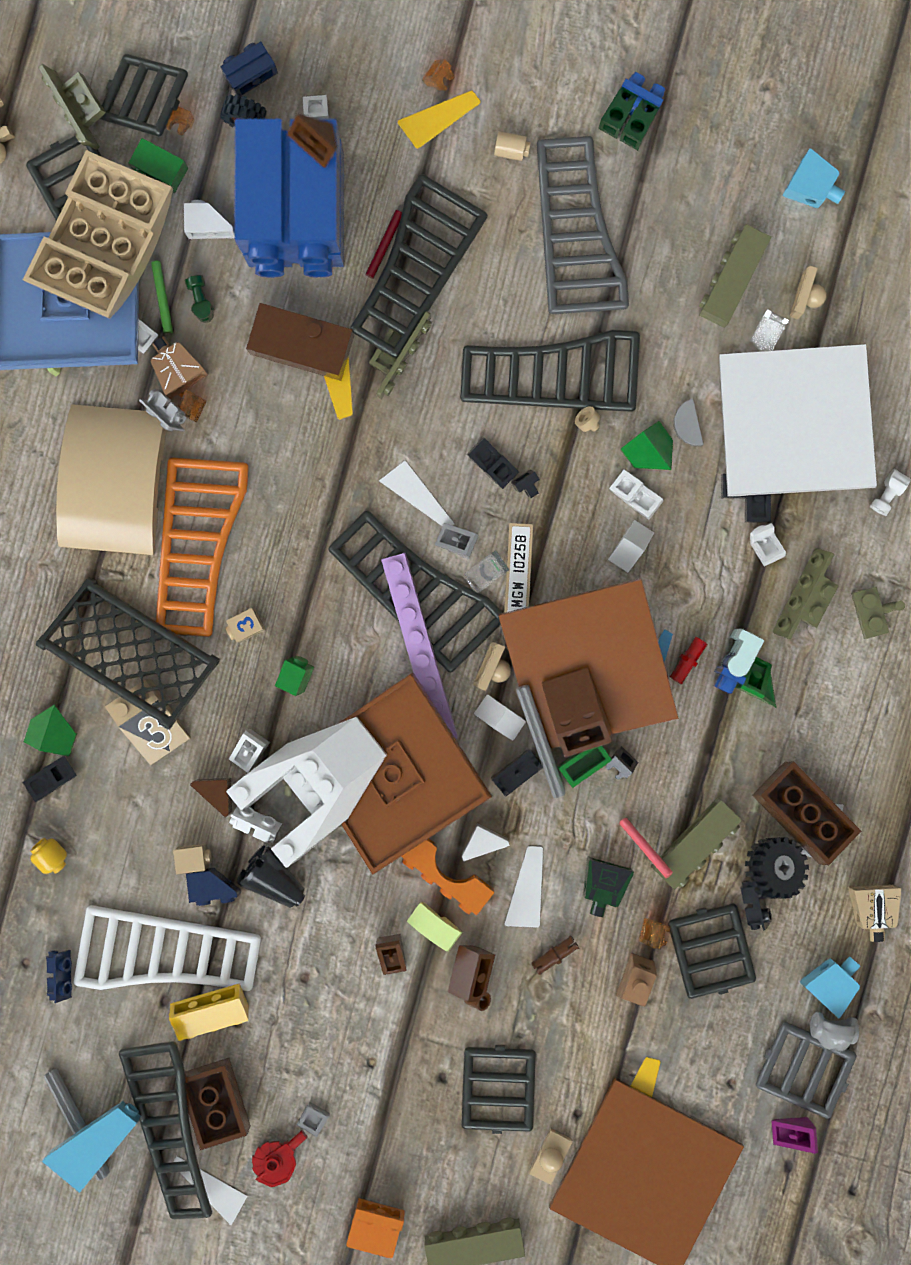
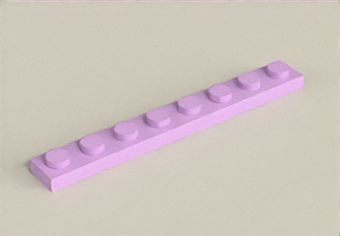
(416, 634)

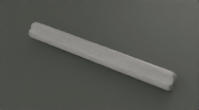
(540, 740)
(69, 1110)

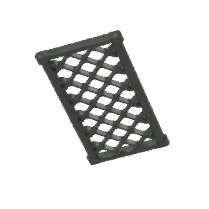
(152, 710)

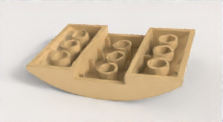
(101, 236)
(109, 480)

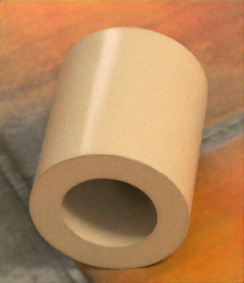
(511, 146)

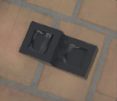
(492, 463)
(49, 779)

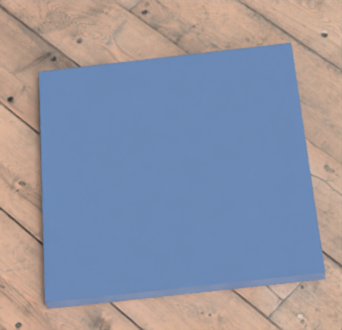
(51, 331)

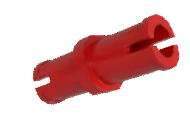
(688, 660)

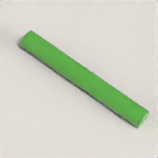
(162, 297)

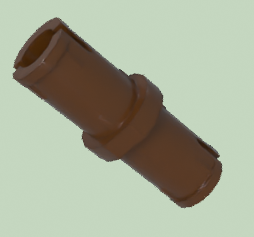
(555, 955)

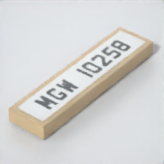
(519, 566)

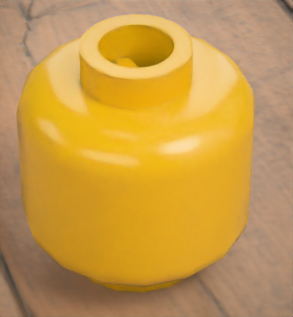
(48, 856)

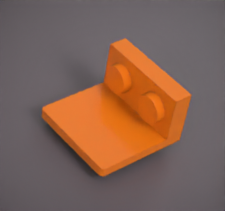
(375, 1228)

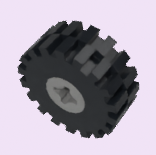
(764, 867)

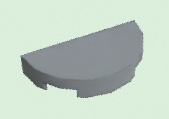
(687, 424)

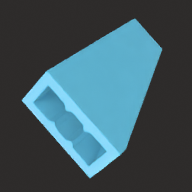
(87, 1150)

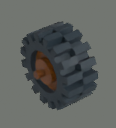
(241, 108)

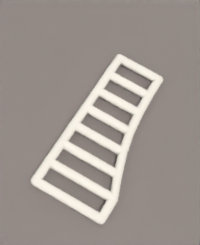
(153, 975)

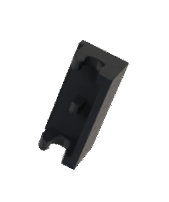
(516, 772)

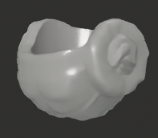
(834, 1034)

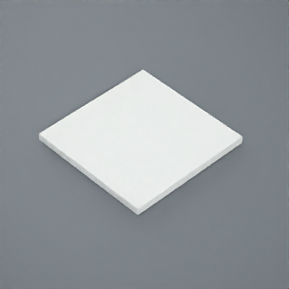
(797, 420)

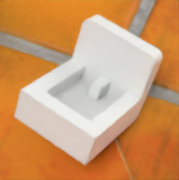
(766, 544)

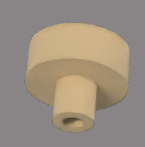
(587, 419)

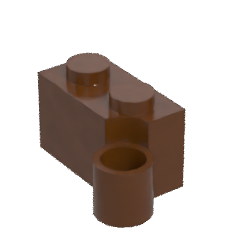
(472, 976)

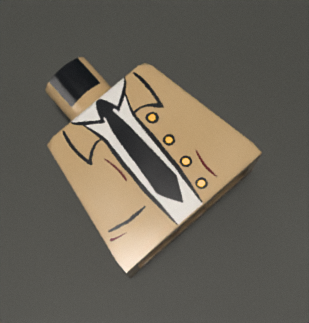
(876, 908)

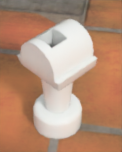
(895, 485)

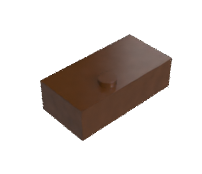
(300, 341)
(806, 813)

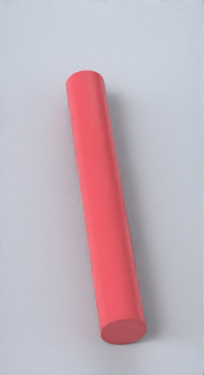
(646, 848)

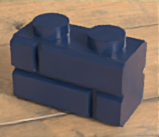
(248, 68)

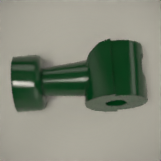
(201, 308)

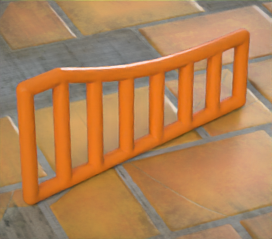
(219, 537)

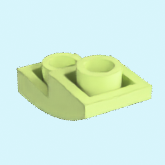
(434, 927)

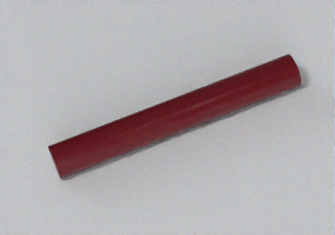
(384, 244)

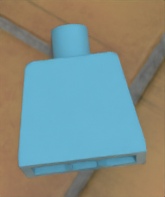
(814, 182)
(833, 984)

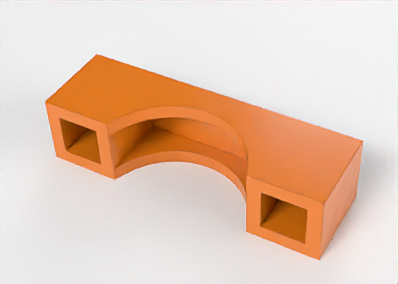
(470, 892)

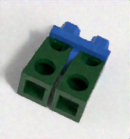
(636, 102)

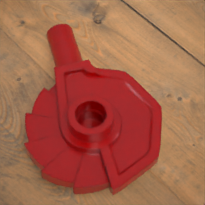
(276, 1161)

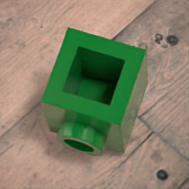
(294, 675)

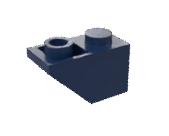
(209, 886)

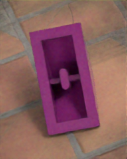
(795, 1134)

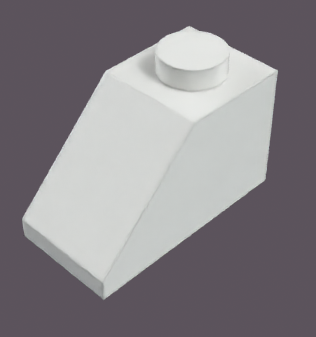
(204, 222)

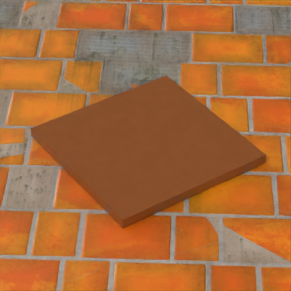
(598, 630)
(421, 781)
(646, 1176)

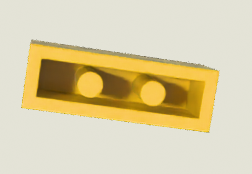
(208, 1012)

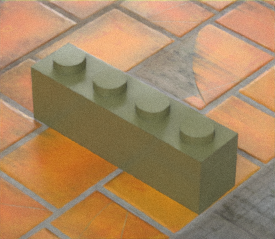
(734, 276)
(698, 841)
(477, 1244)

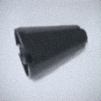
(271, 879)

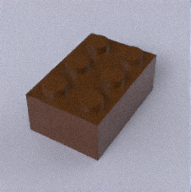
(215, 1104)

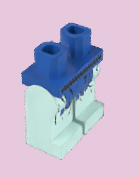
(738, 660)

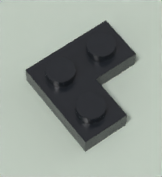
(756, 506)

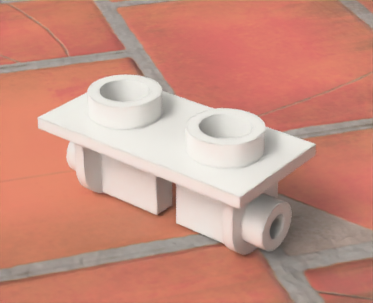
(265, 826)

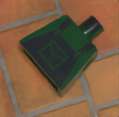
(605, 884)

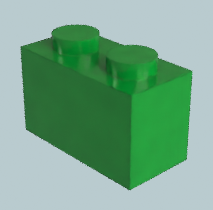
(158, 164)
(583, 764)

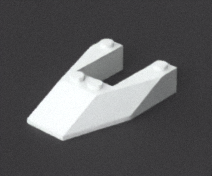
(325, 773)

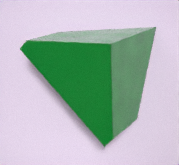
(650, 449)
(759, 682)
(50, 733)

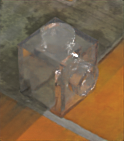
(769, 331)

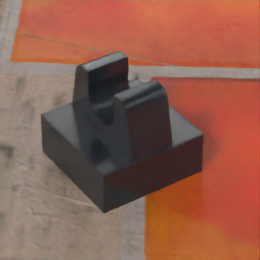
(526, 483)
(623, 763)

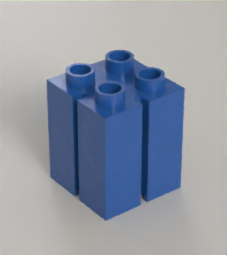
(287, 201)

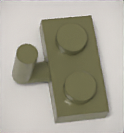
(871, 612)

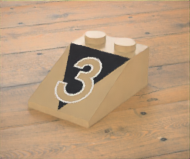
(145, 731)

